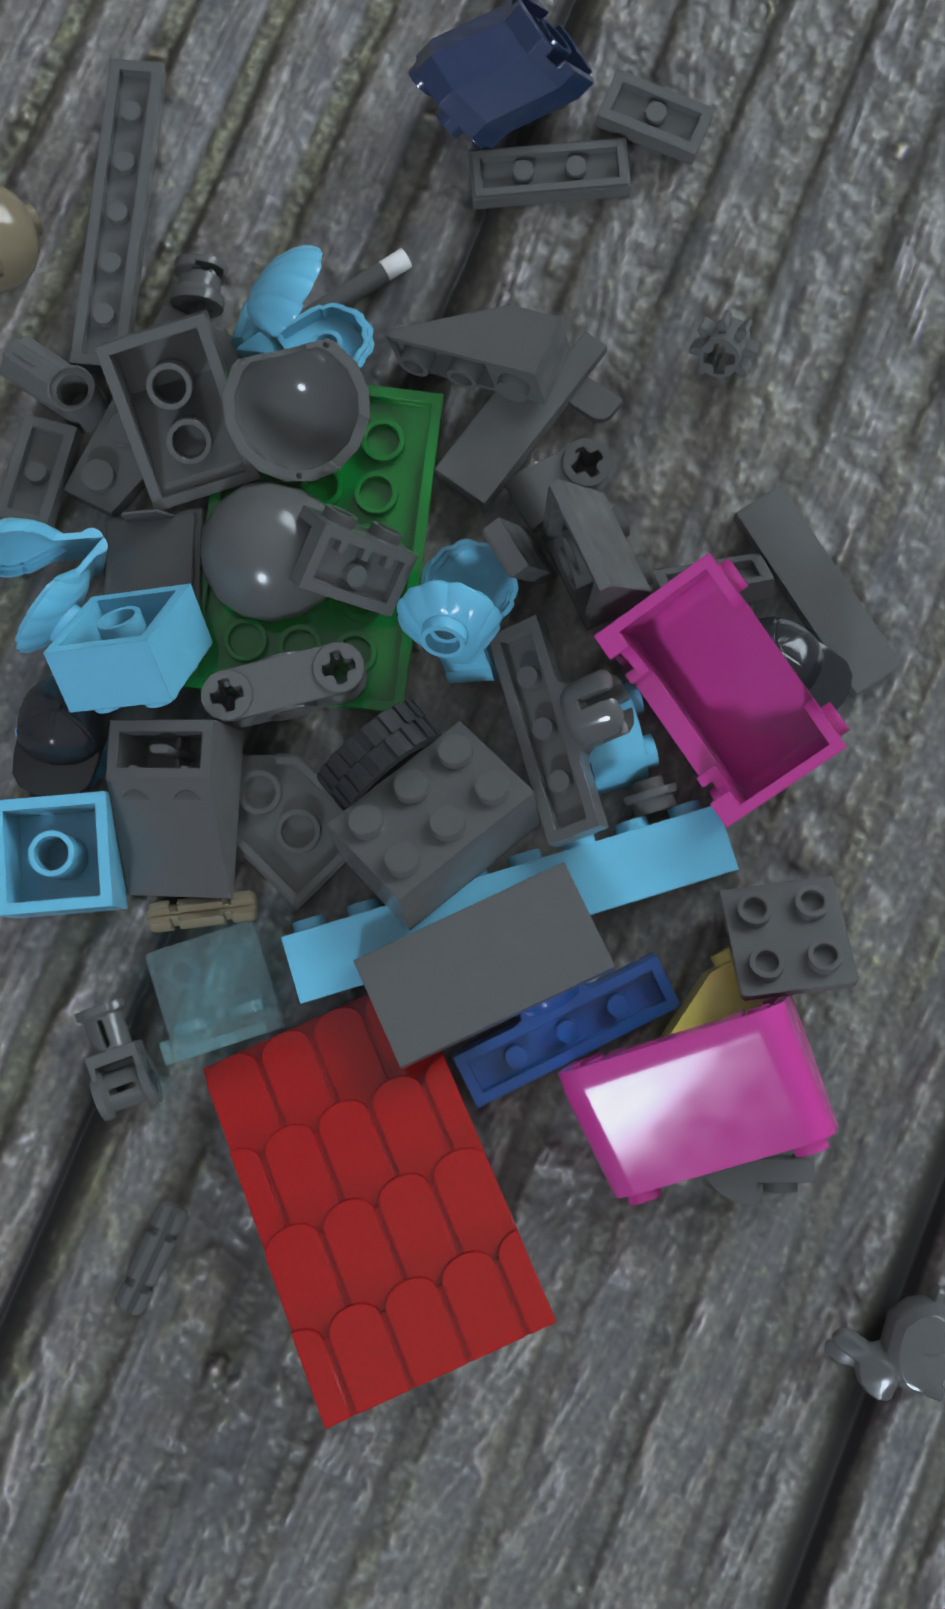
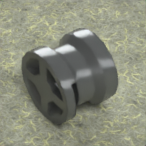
(199, 284)

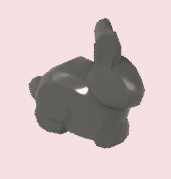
(908, 1351)

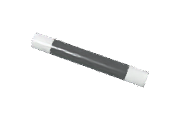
(366, 281)

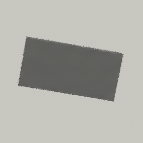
(483, 965)

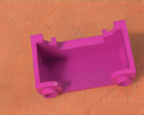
(723, 688)
(701, 1100)

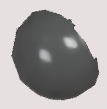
(297, 410)
(253, 548)

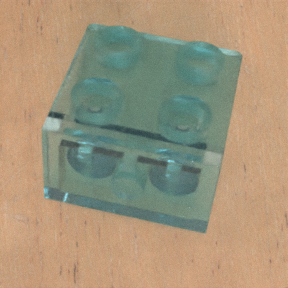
(214, 992)

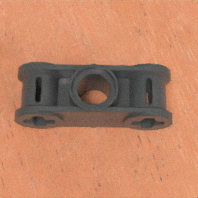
(285, 685)

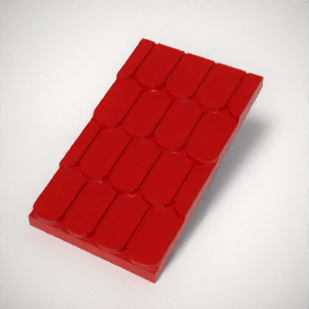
(373, 1210)

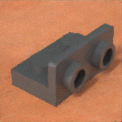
(352, 561)

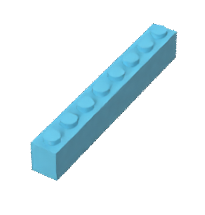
(607, 873)

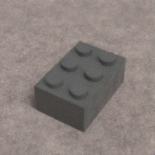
(435, 824)

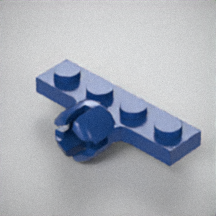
(565, 1029)

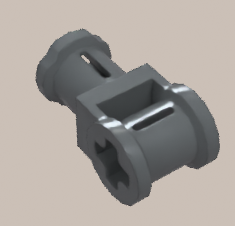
(117, 1061)

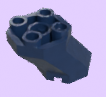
(501, 72)

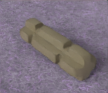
(201, 912)

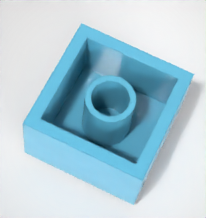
(129, 649)
(59, 856)

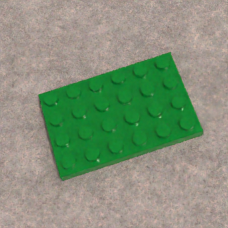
(381, 482)

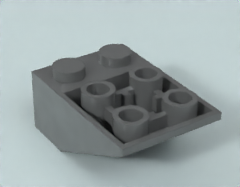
(176, 805)

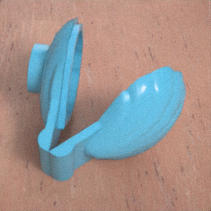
(273, 307)
(31, 545)
(460, 609)

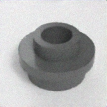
(651, 796)

